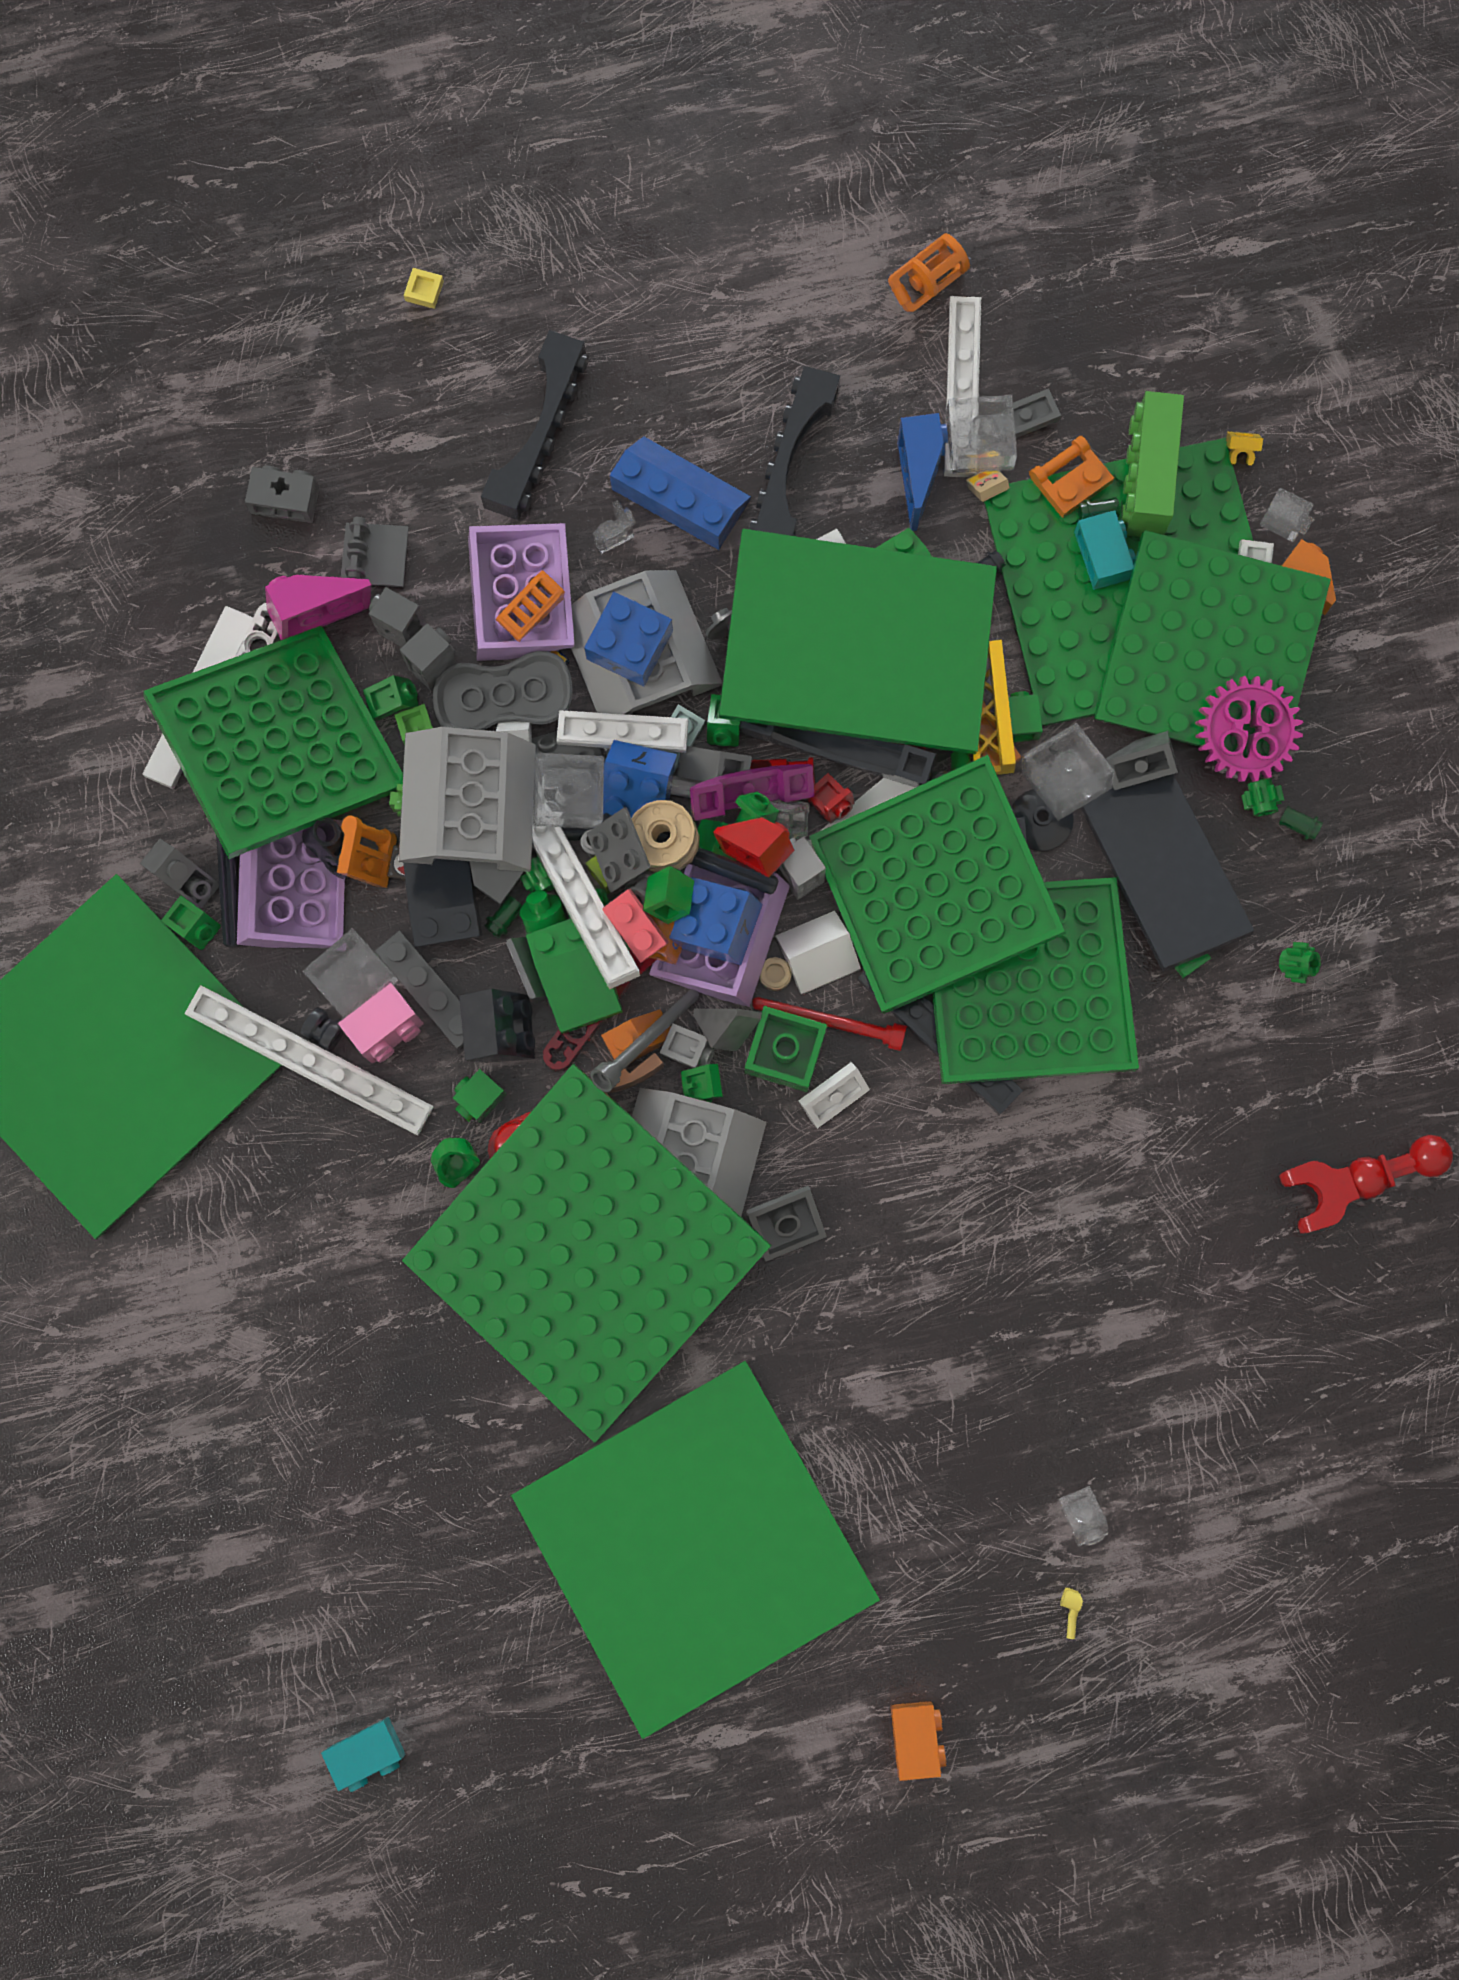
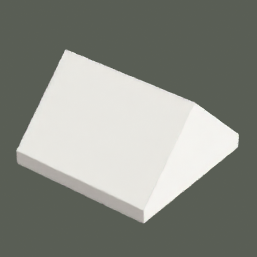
(818, 952)

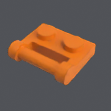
(1078, 484)
(364, 862)

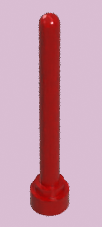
(890, 1035)

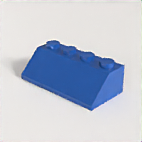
(678, 491)

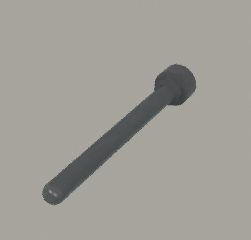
(608, 1073)

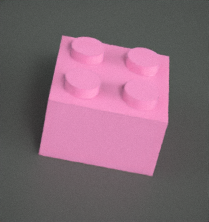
(381, 1024)

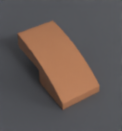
(641, 1073)

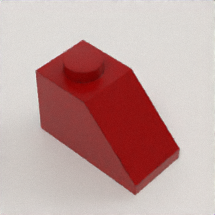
(756, 844)

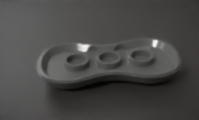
(523, 690)

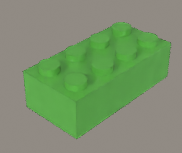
(1152, 463)

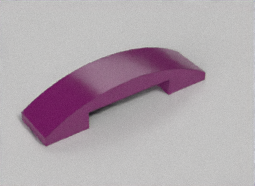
(775, 782)

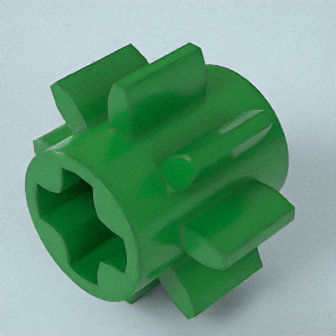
(1262, 797)
(537, 878)
(1299, 962)

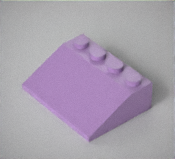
(500, 568)
(289, 897)
(722, 978)

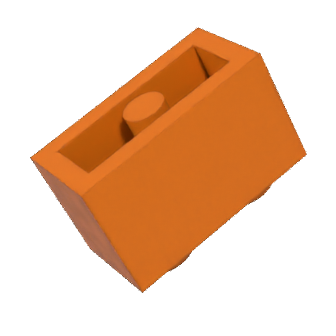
(916, 1740)

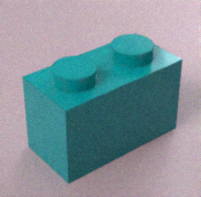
(1105, 549)
(364, 1754)

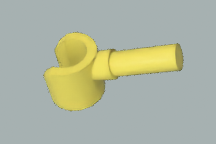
(1072, 1600)

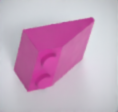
(313, 601)

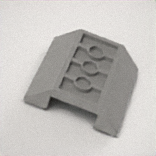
(683, 663)
(467, 797)
(707, 1138)

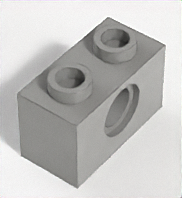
(802, 869)

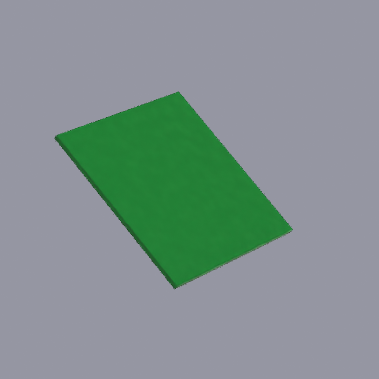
(1057, 615)
(103, 1064)
(585, 1253)
(694, 1549)

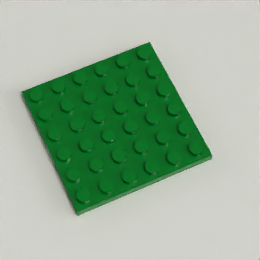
(1198, 622)
(274, 740)
(937, 885)
(1050, 1007)

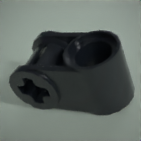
(328, 850)

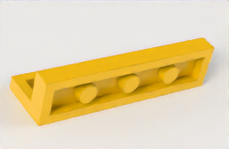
(1001, 712)

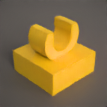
(1243, 442)

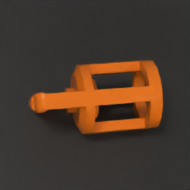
(924, 276)

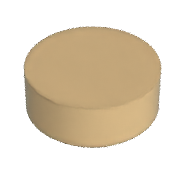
(775, 974)

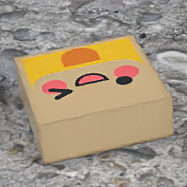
(987, 484)

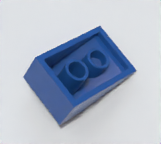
(920, 449)

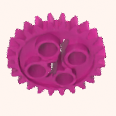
(1277, 734)

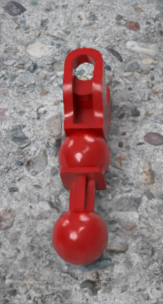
(1364, 1178)

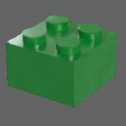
(785, 1049)

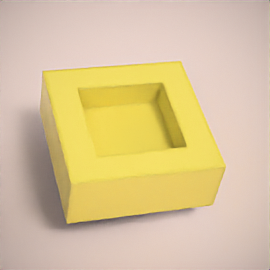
(423, 288)

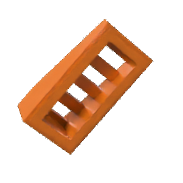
(541, 580)

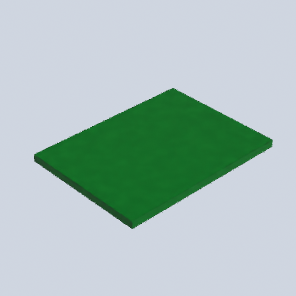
(858, 641)

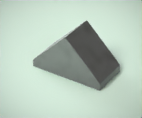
(726, 1027)

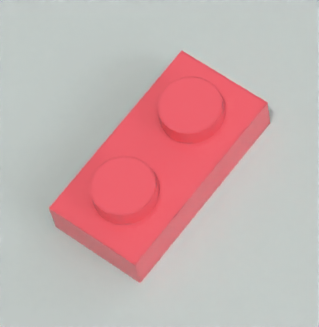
(635, 925)

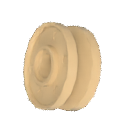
(666, 817)

